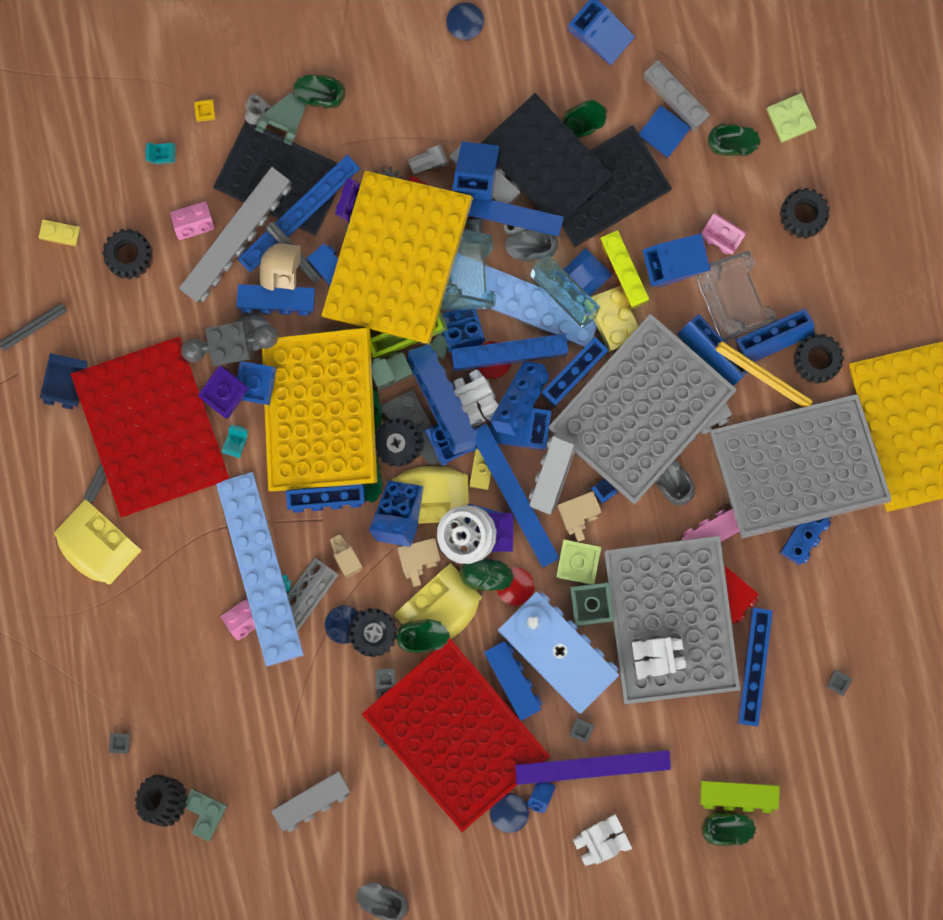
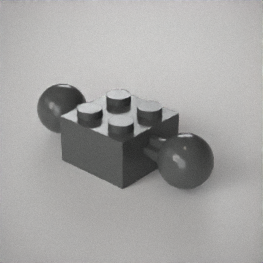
(229, 343)

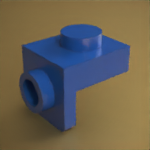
(541, 796)

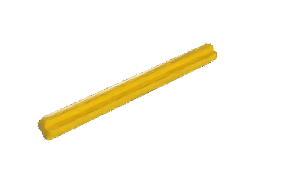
(763, 374)

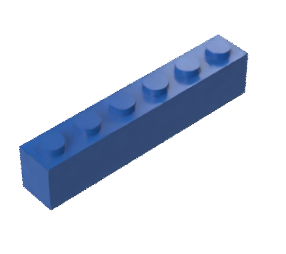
(509, 352)
(442, 399)
(754, 667)

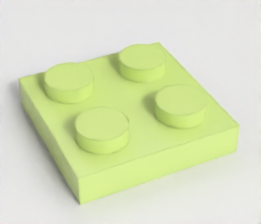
(791, 118)
(578, 562)

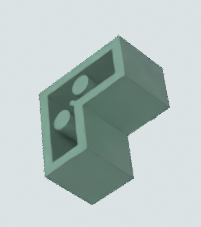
(390, 371)
(210, 812)

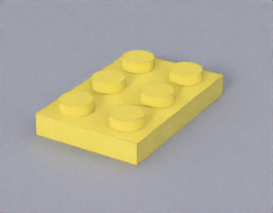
(614, 318)

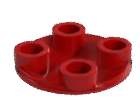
(520, 588)

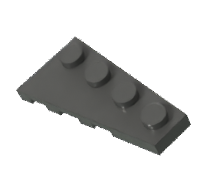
(408, 407)

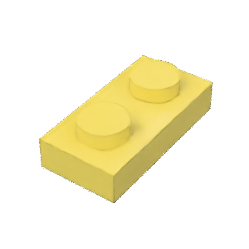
(59, 233)

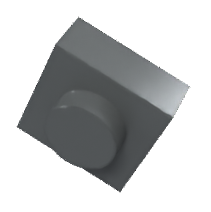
(839, 683)
(581, 730)
(119, 743)

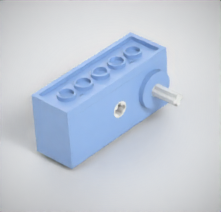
(577, 674)

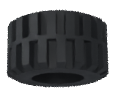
(797, 227)
(123, 238)
(826, 344)
(172, 801)

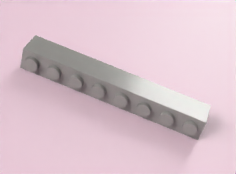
(235, 235)

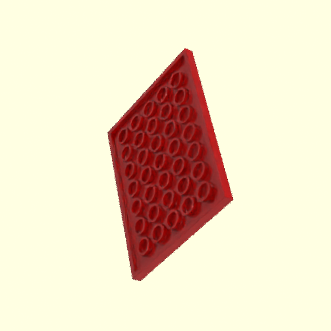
(150, 427)
(454, 734)

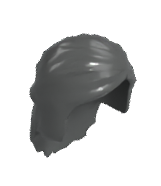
(531, 245)
(676, 485)
(383, 901)

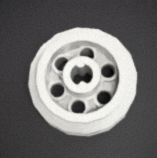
(452, 541)

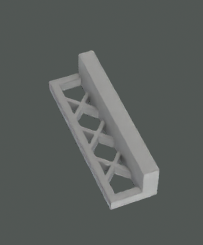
(310, 596)

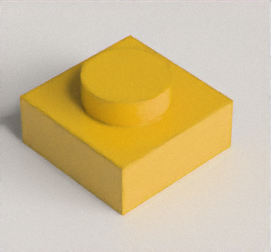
(204, 110)

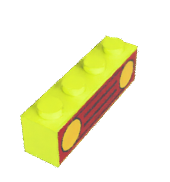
(624, 270)

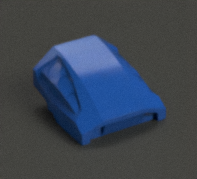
(587, 272)
(463, 329)
(441, 445)

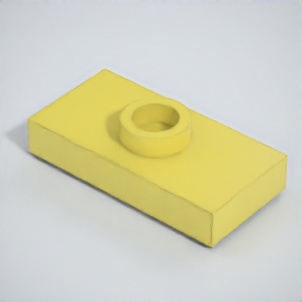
(480, 473)

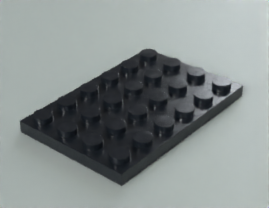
(256, 154)
(547, 159)
(633, 186)

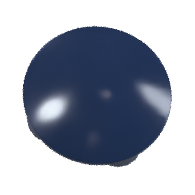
(465, 21)
(337, 623)
(510, 813)

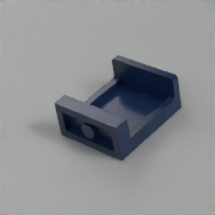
(58, 383)

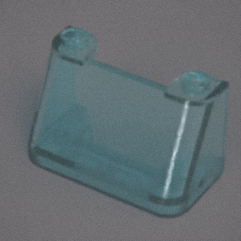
(467, 279)

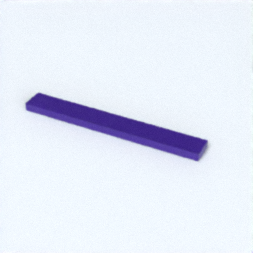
(592, 767)

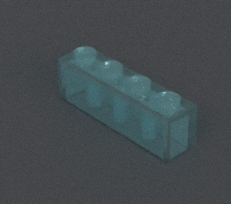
(565, 291)

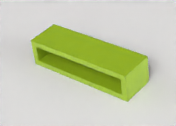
(387, 344)
(739, 795)

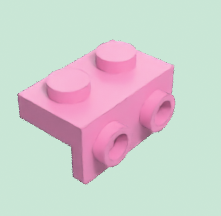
(192, 220)
(723, 234)
(239, 620)

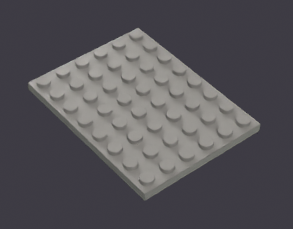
(643, 408)
(800, 466)
(675, 594)

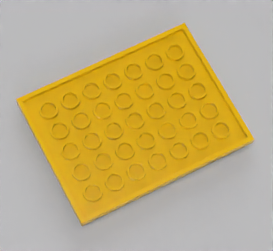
(397, 257)
(320, 411)
(905, 419)

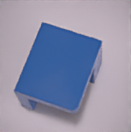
(603, 491)

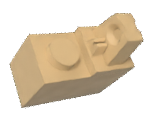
(576, 511)
(345, 556)
(416, 556)

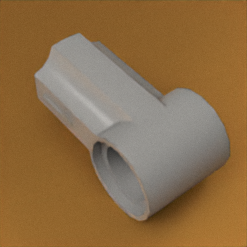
(432, 158)

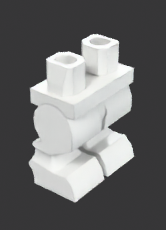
(473, 393)
(663, 659)
(596, 840)

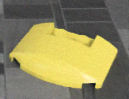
(442, 490)
(95, 544)
(443, 600)

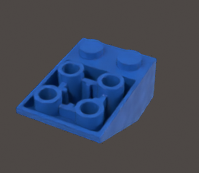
(600, 31)
(476, 170)
(676, 260)
(532, 433)
(397, 514)

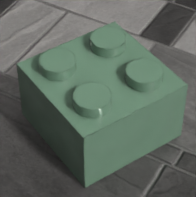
(591, 604)

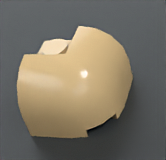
(279, 266)

